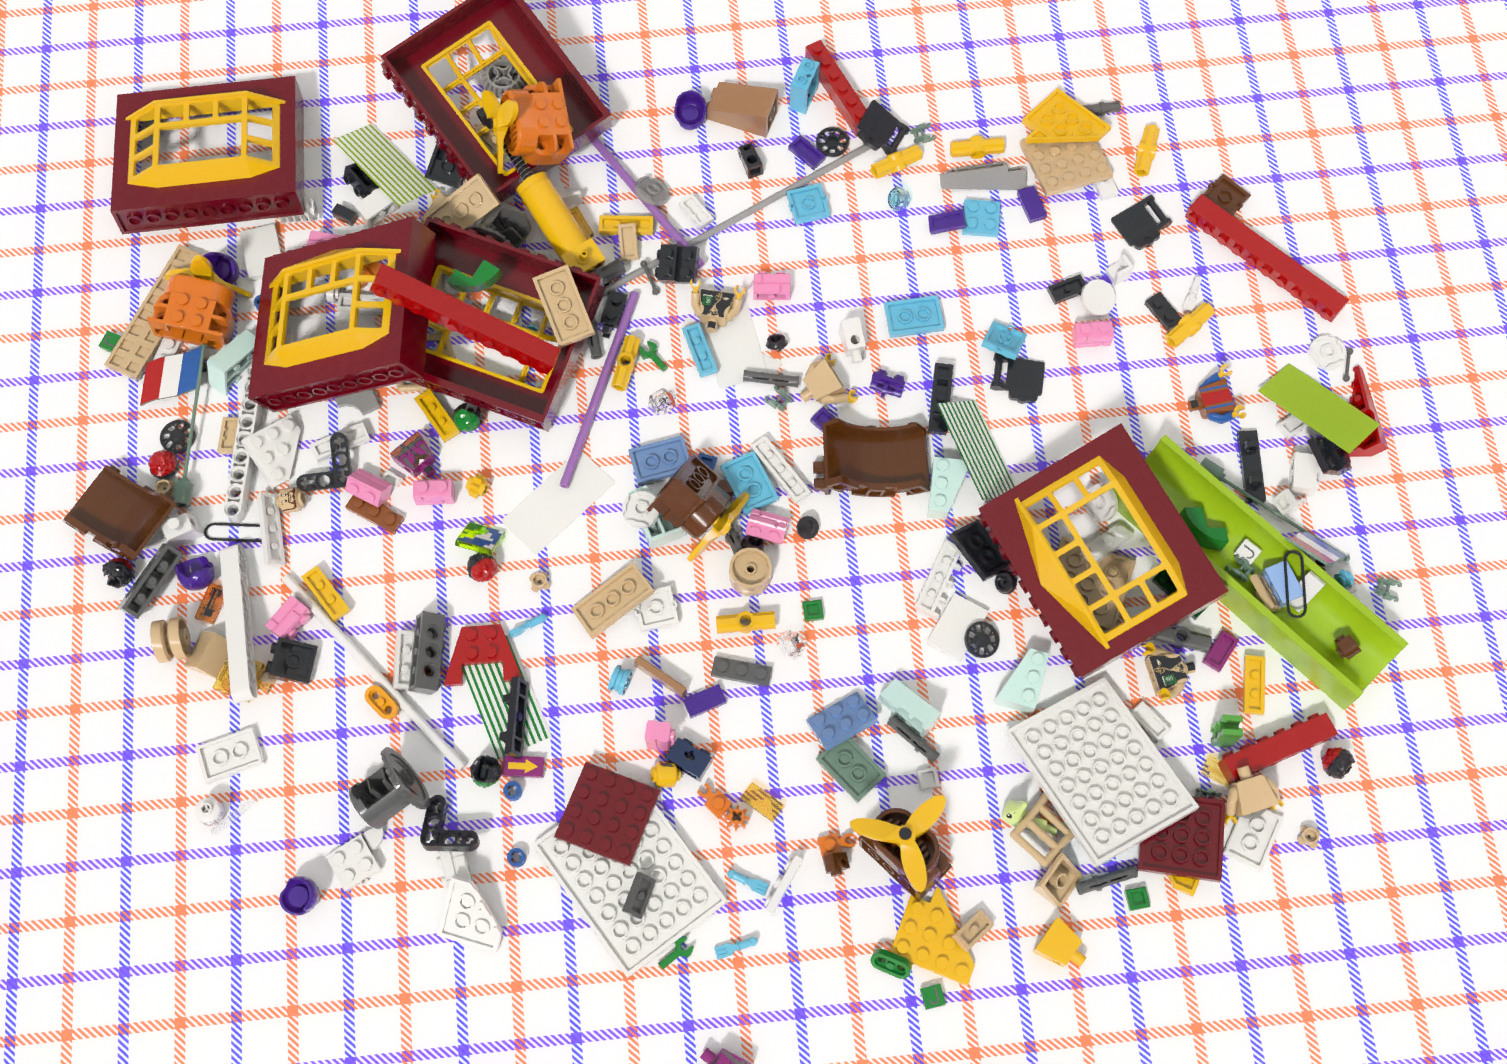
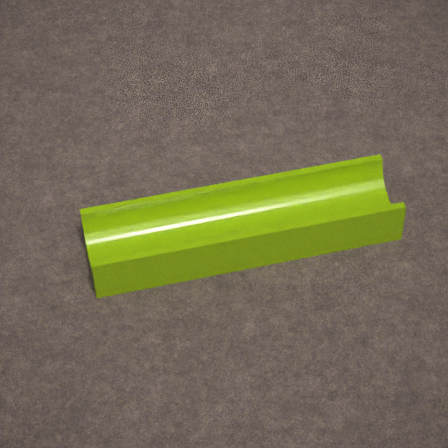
(1329, 614)

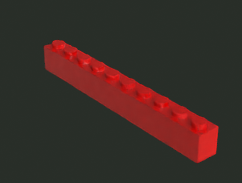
(1266, 258)
(464, 319)

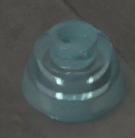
(898, 198)

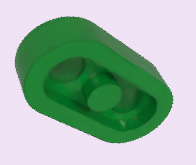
(891, 963)

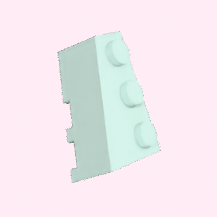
(230, 362)
(945, 483)
(661, 531)
(1025, 683)
(909, 707)

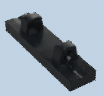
(940, 394)
(1251, 465)
(516, 720)

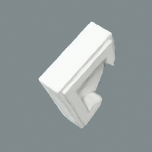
(392, 478)
(374, 838)

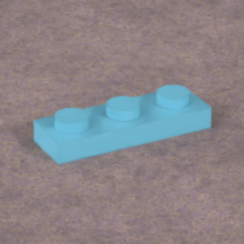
(699, 350)

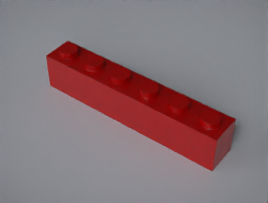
(836, 85)
(1278, 747)

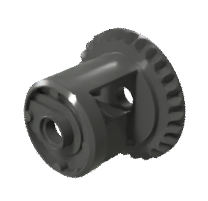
(501, 228)
(388, 790)

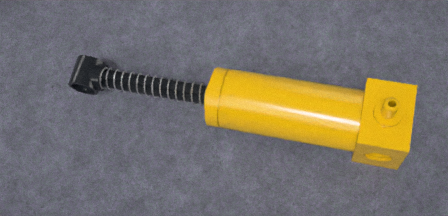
(553, 215)

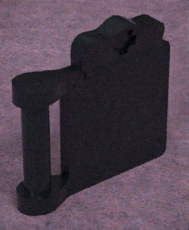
(877, 127)
(1138, 226)
(1023, 378)

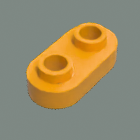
(382, 703)

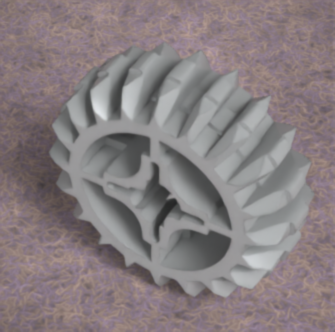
(504, 77)

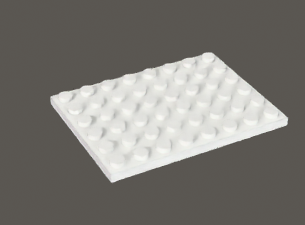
(1101, 771)
(600, 887)

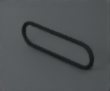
(230, 539)
(1303, 584)

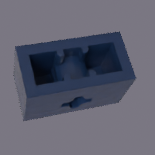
(694, 768)

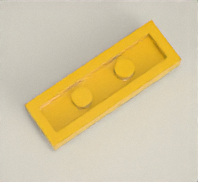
(609, 223)
(437, 415)
(325, 593)
(1254, 685)

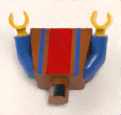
(1215, 399)

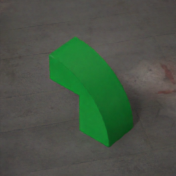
(483, 278)
(1207, 537)

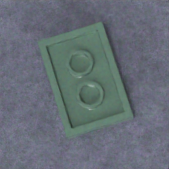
(851, 769)

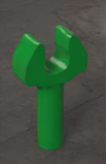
(653, 356)
(676, 953)

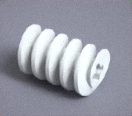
(310, 212)

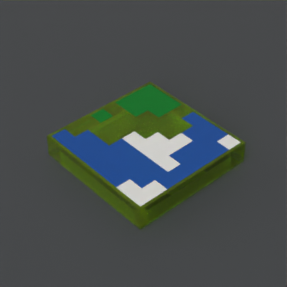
(480, 538)

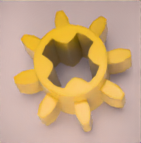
(477, 486)

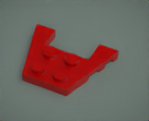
(481, 646)

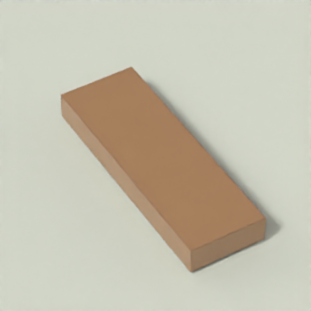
(660, 677)

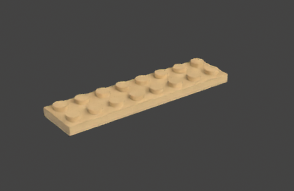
(138, 341)

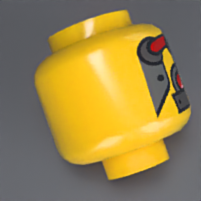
(665, 774)

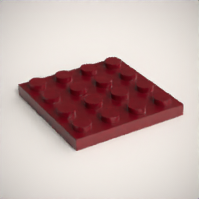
(607, 814)
(1189, 846)

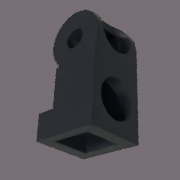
(750, 160)

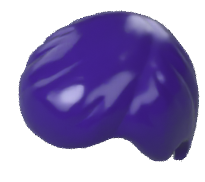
(690, 109)
(224, 266)
(195, 573)
(299, 896)

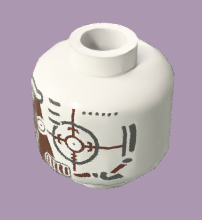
(209, 811)

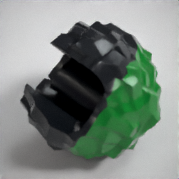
(467, 419)
(485, 771)

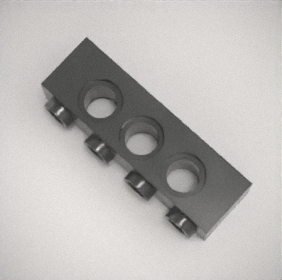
(150, 581)
(419, 681)

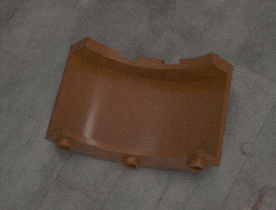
(875, 459)
(119, 513)

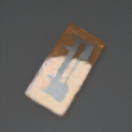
(210, 604)

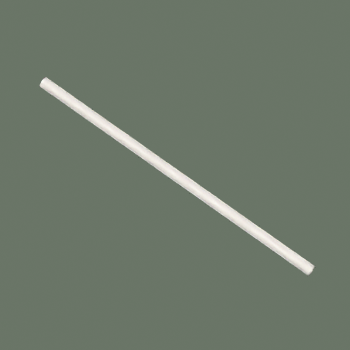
(371, 669)

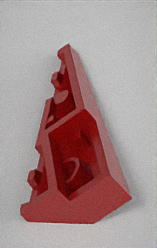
(1363, 401)

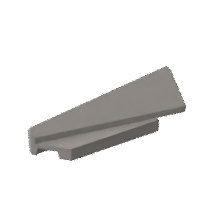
(985, 177)

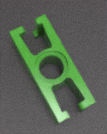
(1226, 731)

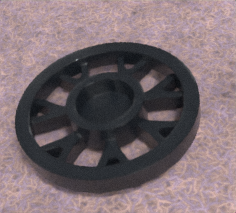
(832, 141)
(177, 436)
(981, 639)

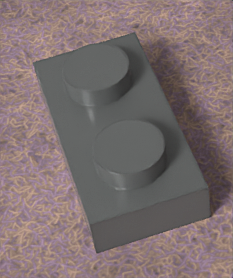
(639, 895)

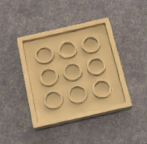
(1066, 165)
(1115, 568)

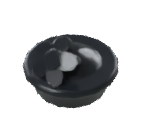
(776, 342)
(807, 527)
(752, 542)
(1005, 582)

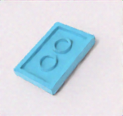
(913, 316)
(748, 475)

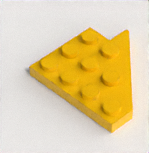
(1063, 120)
(927, 940)

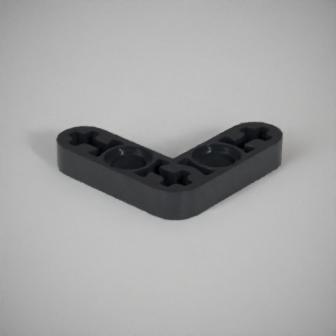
(333, 475)
(440, 835)

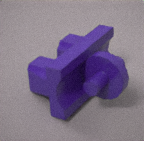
(886, 384)

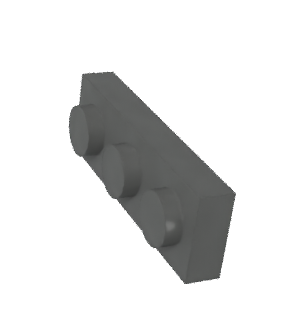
(741, 671)

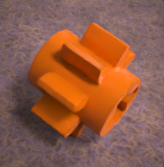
(736, 823)

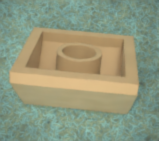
(208, 654)
(1058, 881)

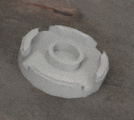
(652, 191)

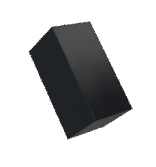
(344, 214)

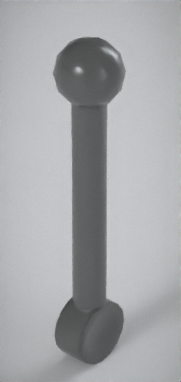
(655, 291)
(1346, 377)

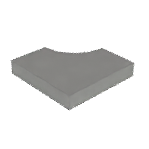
(363, 401)

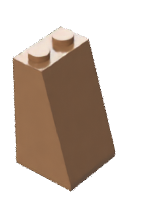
(743, 107)

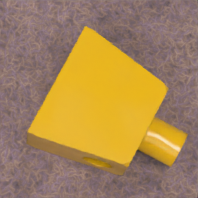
(1060, 945)

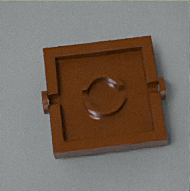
(1227, 194)

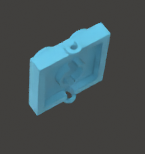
(808, 204)
(981, 218)
(1003, 340)

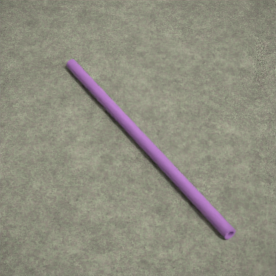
(630, 182)
(599, 389)

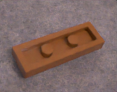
(379, 515)

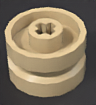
(750, 571)
(170, 639)

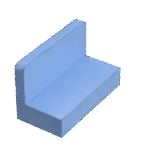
(1276, 580)

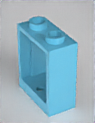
(804, 84)

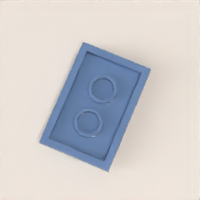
(658, 459)
(842, 721)

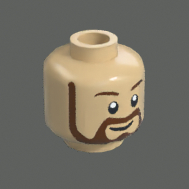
(291, 500)

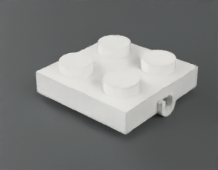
(657, 610)
(353, 863)

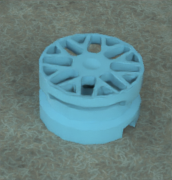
(620, 680)

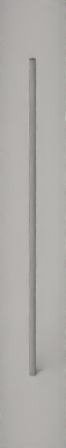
(720, 227)

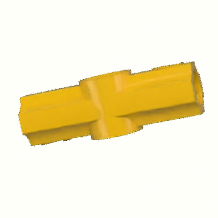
(977, 147)
(1146, 150)
(896, 161)
(1189, 325)
(628, 354)
(758, 621)

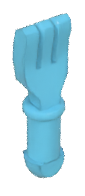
(529, 624)
(755, 885)
(728, 949)

